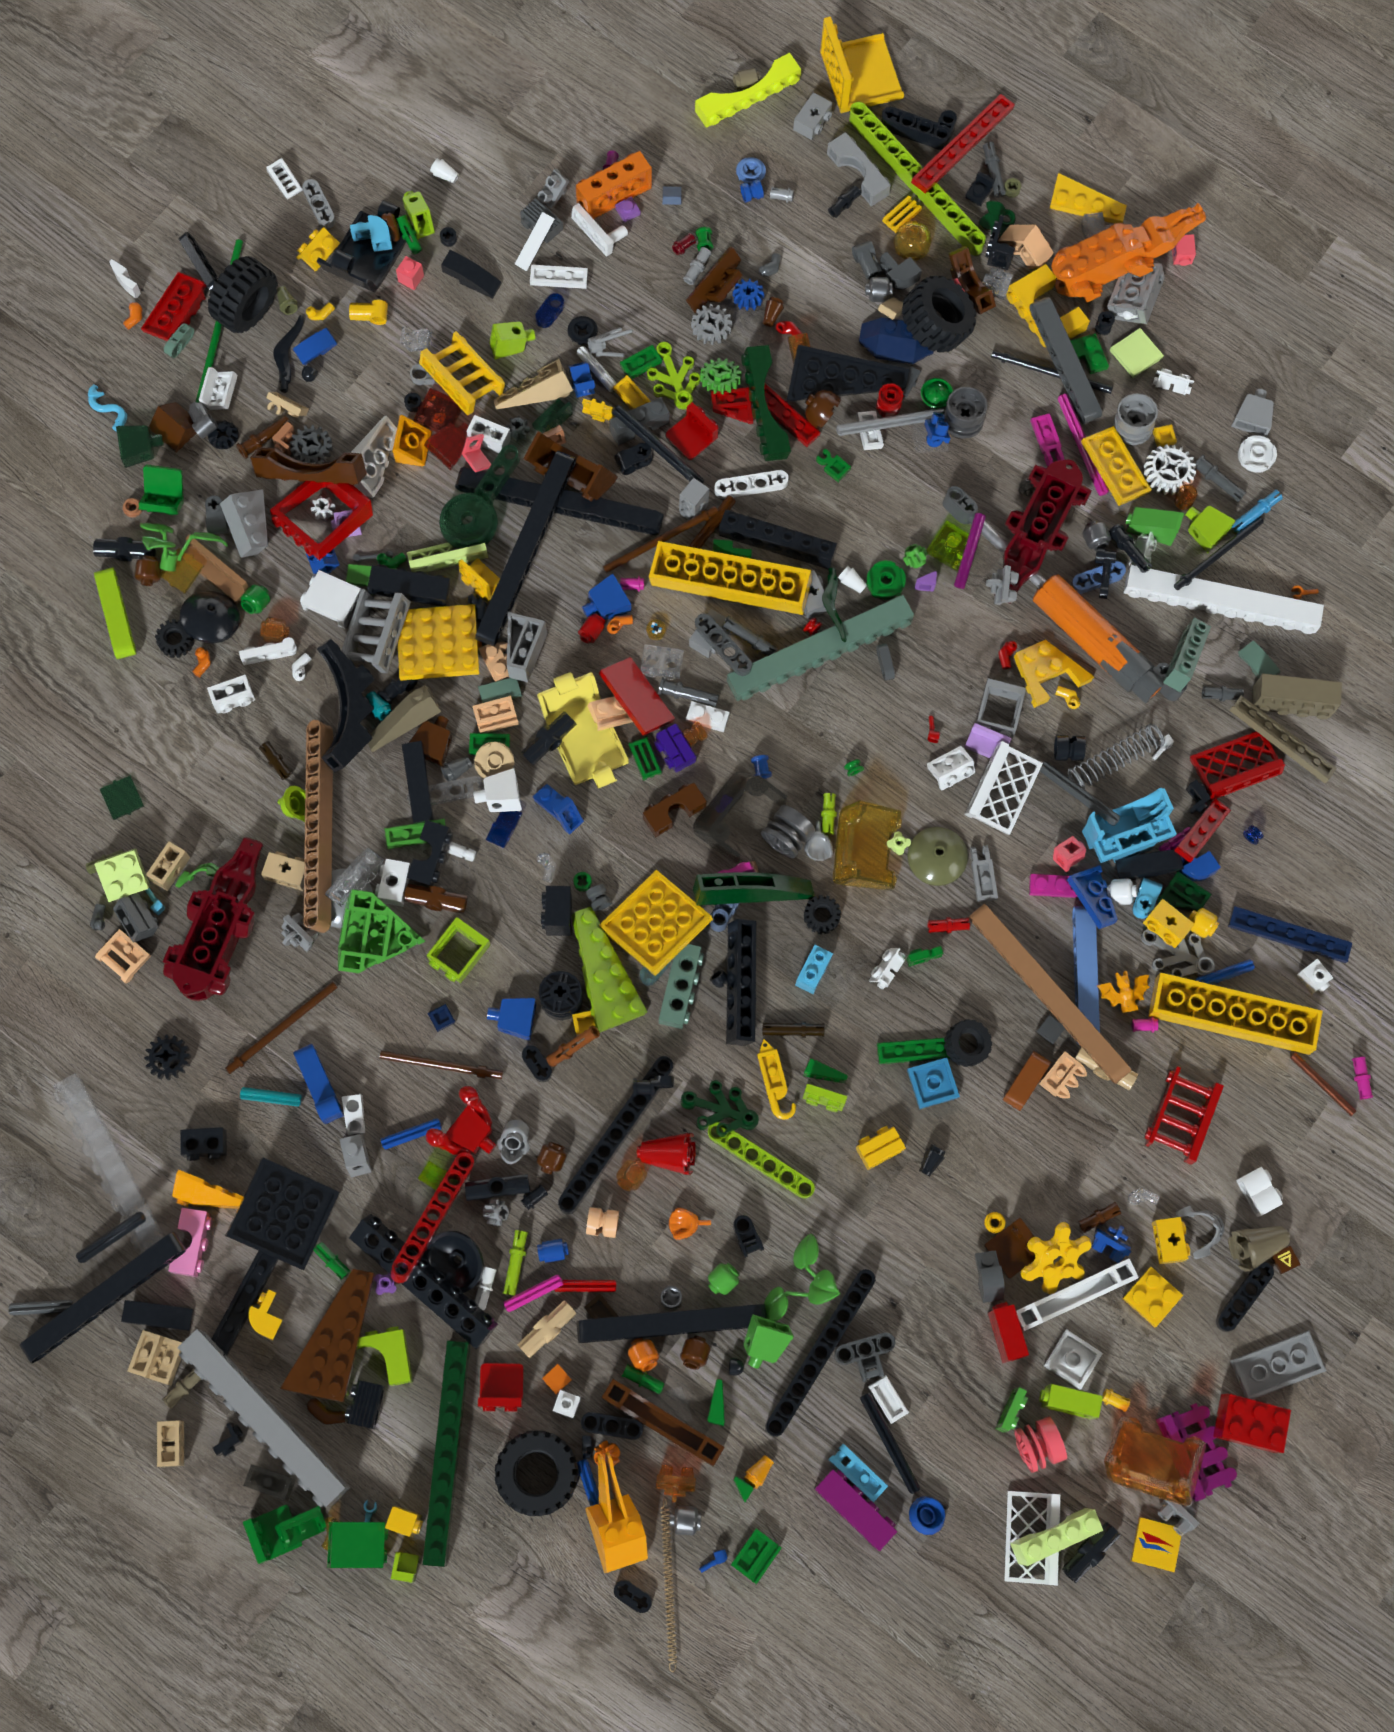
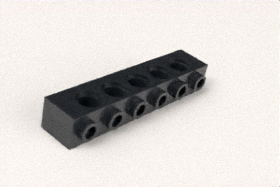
(777, 539)
(741, 982)

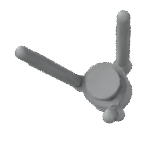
(597, 343)

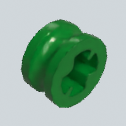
(853, 767)
(576, 882)

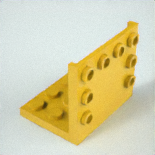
(858, 69)

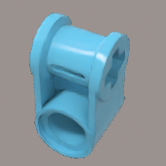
(1147, 895)

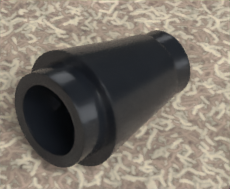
(931, 1160)

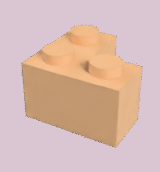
(1028, 244)

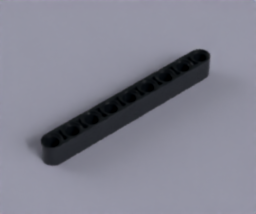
(613, 1145)
(102, 1297)
(667, 1323)
(822, 1341)

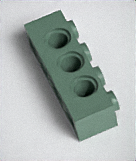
(1187, 654)
(669, 1015)

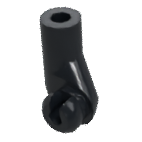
(480, 606)

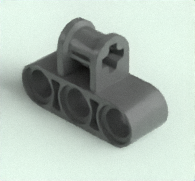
(869, 1361)

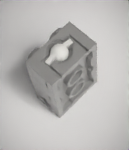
(1136, 296)

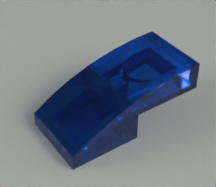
(504, 828)

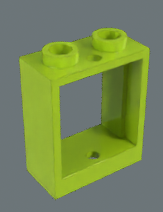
(468, 932)
(1071, 1401)

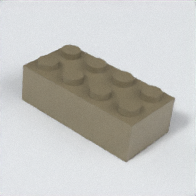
(1297, 696)

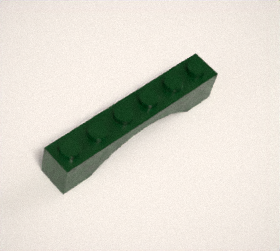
(773, 439)

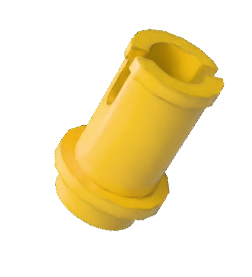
(1115, 1400)

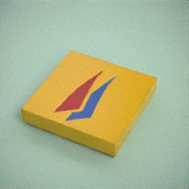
(1156, 1545)

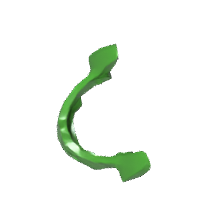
(210, 869)

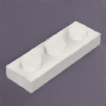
(558, 276)

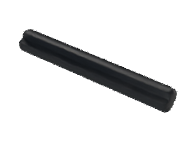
(111, 1237)

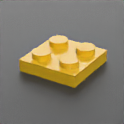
(1152, 1297)

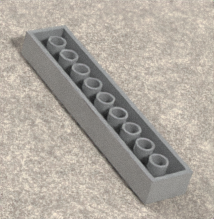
(264, 1418)

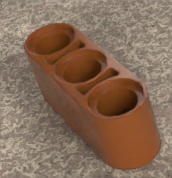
(1026, 1081)

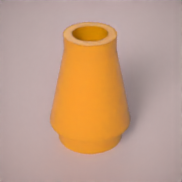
(758, 1472)

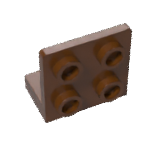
(1012, 1248)

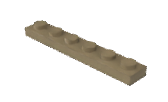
(1283, 739)

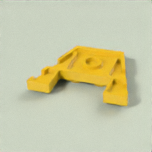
(1046, 662)

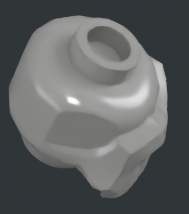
(514, 1141)

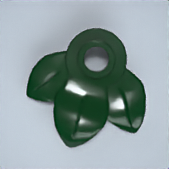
(996, 209)

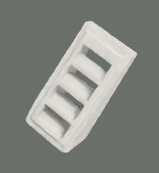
(271, 169)

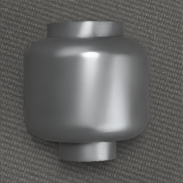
(879, 289)
(1096, 535)
(685, 1520)

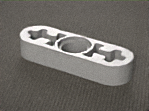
(319, 196)

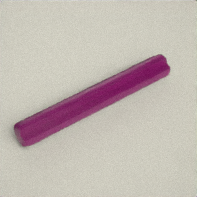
(969, 551)

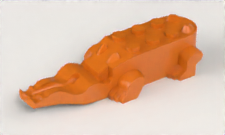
(1120, 251)

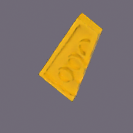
(1080, 200)

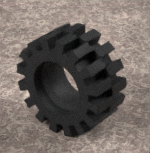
(169, 649)
(822, 902)

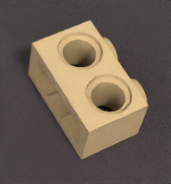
(170, 1443)

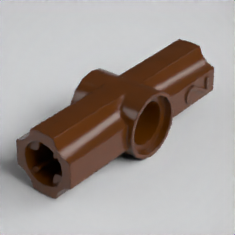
(435, 898)

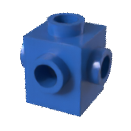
(326, 564)

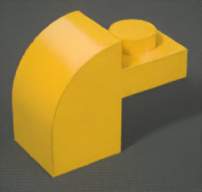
(259, 1318)

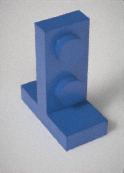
(559, 807)

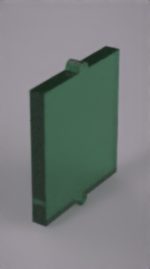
(122, 797)

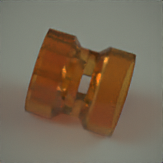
(1189, 494)
(694, 734)

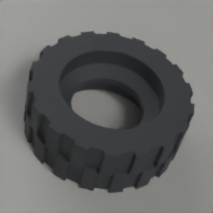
(983, 1043)

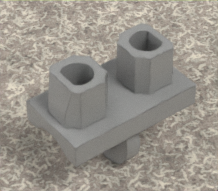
(553, 189)
(1000, 585)
(295, 934)
(1182, 1513)

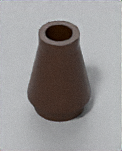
(772, 310)

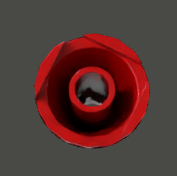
(670, 1153)

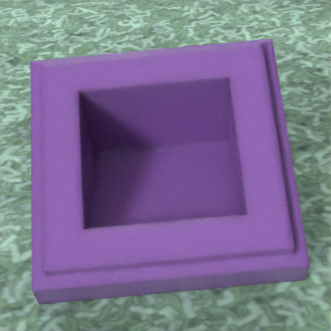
(927, 582)

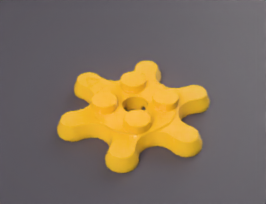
(1049, 1250)

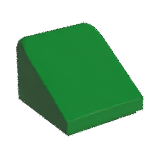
(743, 1488)

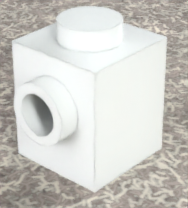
(1315, 977)

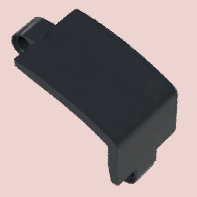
(358, 261)

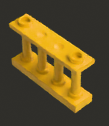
(454, 387)

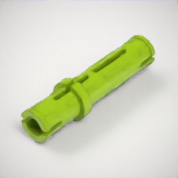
(517, 1253)

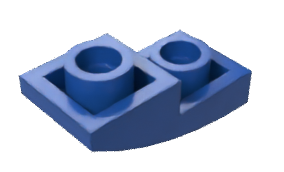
(314, 346)

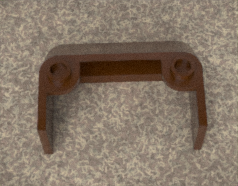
(586, 476)

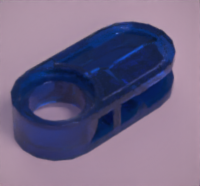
(548, 314)

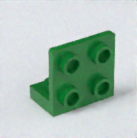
(264, 1537)

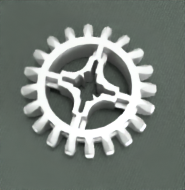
(1171, 462)

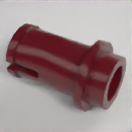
(680, 246)

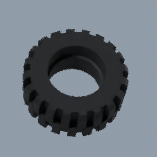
(242, 294)
(950, 302)
(507, 1481)

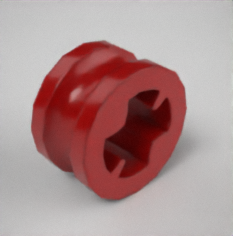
(812, 627)

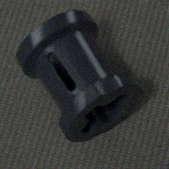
(1104, 323)

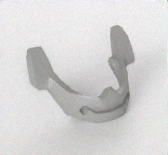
(1217, 1223)

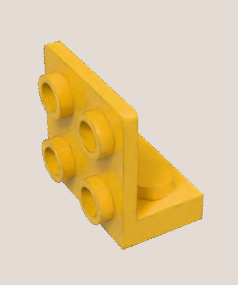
(479, 577)

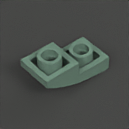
(1258, 660)

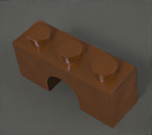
(687, 798)

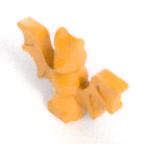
(1125, 995)

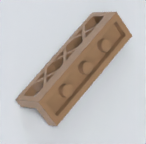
(217, 572)

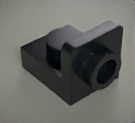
(980, 189)

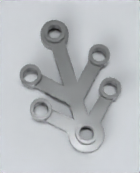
(1181, 954)

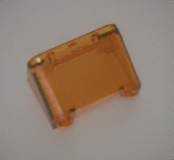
(1154, 1462)

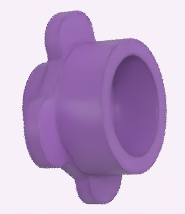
(389, 1288)

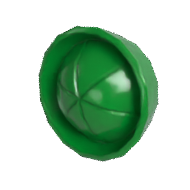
(936, 393)

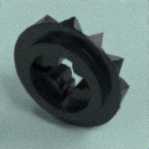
(582, 322)
(224, 442)

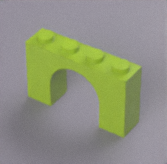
(395, 1351)

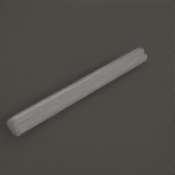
(886, 422)

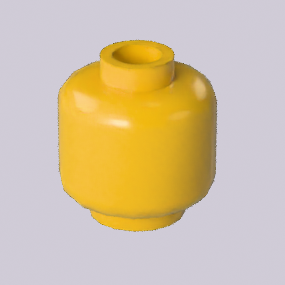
(1204, 922)

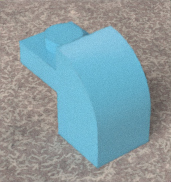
(374, 229)

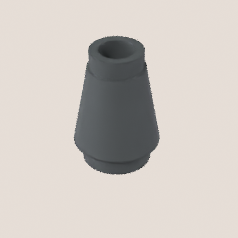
(454, 769)

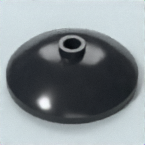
(209, 625)
(443, 1254)

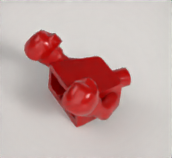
(469, 1130)

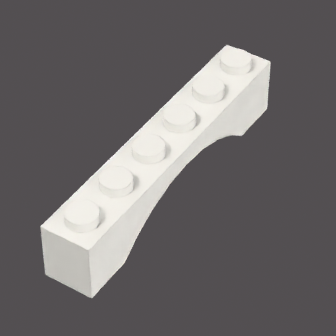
(1076, 1295)

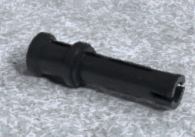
(1125, 542)

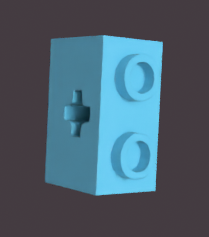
(814, 969)

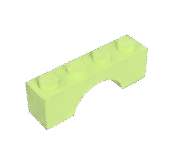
(1050, 1541)

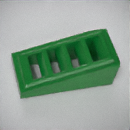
(821, 1071)
(716, 1410)

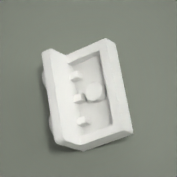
(217, 389)

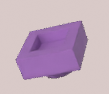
(627, 209)

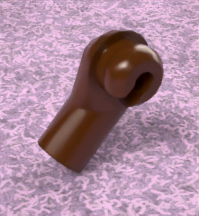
(392, 225)

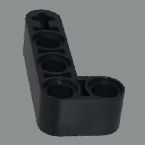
(897, 119)

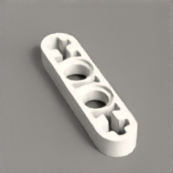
(750, 480)

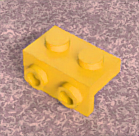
(320, 245)

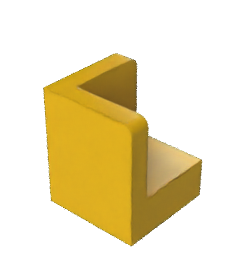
(582, 1021)

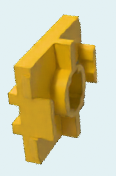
(598, 411)

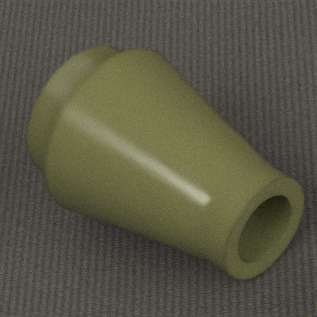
(287, 302)

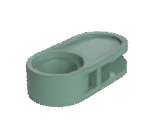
(179, 340)

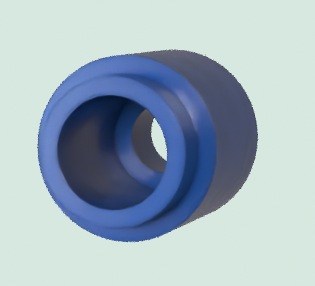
(552, 1250)

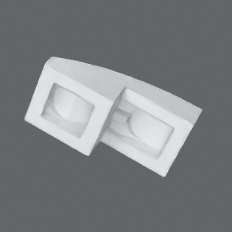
(124, 279)

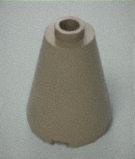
(1257, 1245)

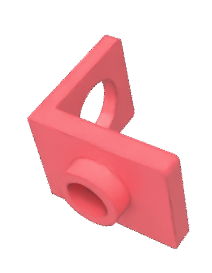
(474, 455)

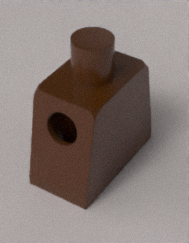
(435, 740)

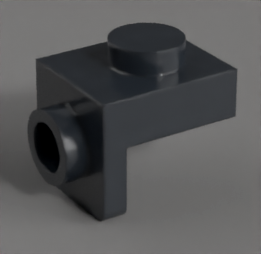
(1200, 796)
(228, 1446)

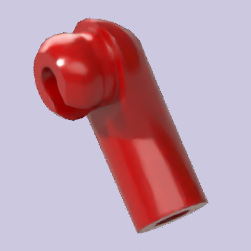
(1005, 653)

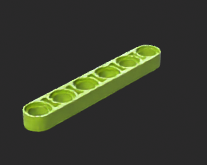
(759, 1162)

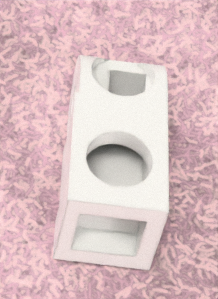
(354, 1114)

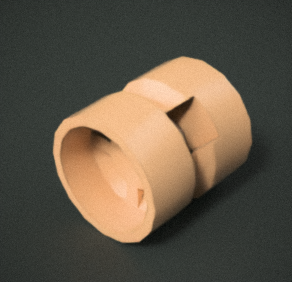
(602, 1222)

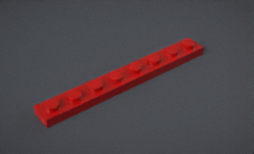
(962, 143)

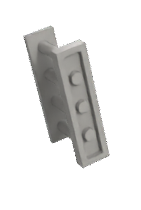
(390, 635)

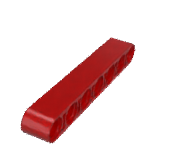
(431, 1226)

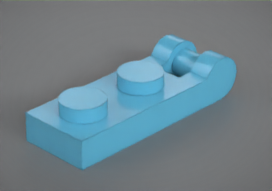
(858, 1473)

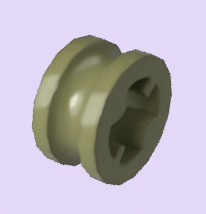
(1012, 182)

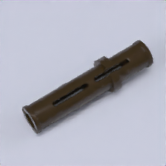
(793, 1029)

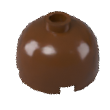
(820, 407)

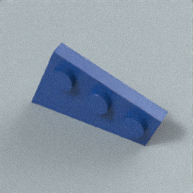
(1093, 895)

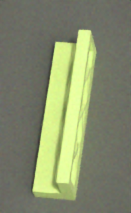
(446, 558)

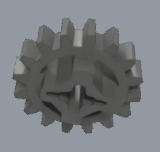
(311, 446)

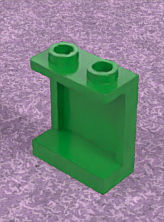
(356, 1545)

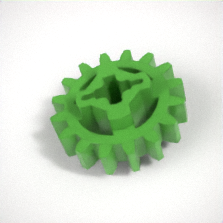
(720, 376)

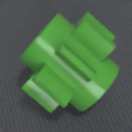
(915, 556)

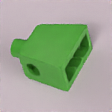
(766, 1340)

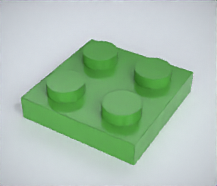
(1015, 1402)

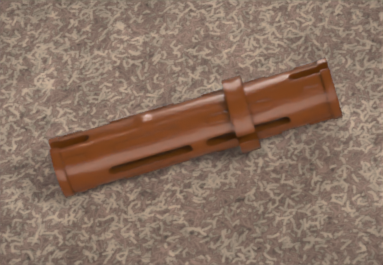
(556, 1057)

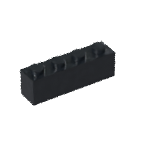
(414, 586)

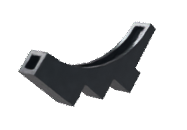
(354, 707)

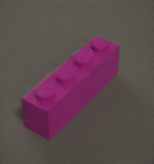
(855, 1510)

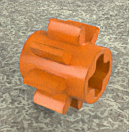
(605, 1447)

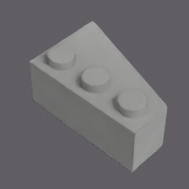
(246, 521)
(524, 645)

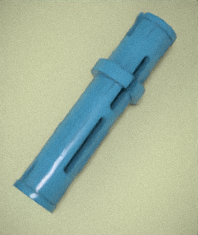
(1263, 506)

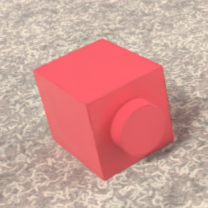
(1184, 251)
(410, 273)

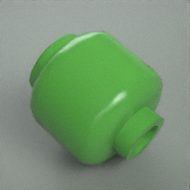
(723, 1279)

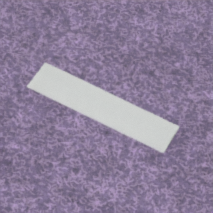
(534, 241)

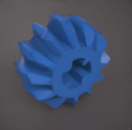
(748, 294)

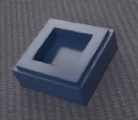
(441, 1018)

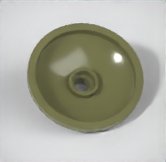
(934, 868)

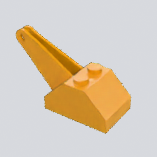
(615, 1523)

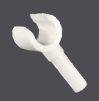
(1168, 744)

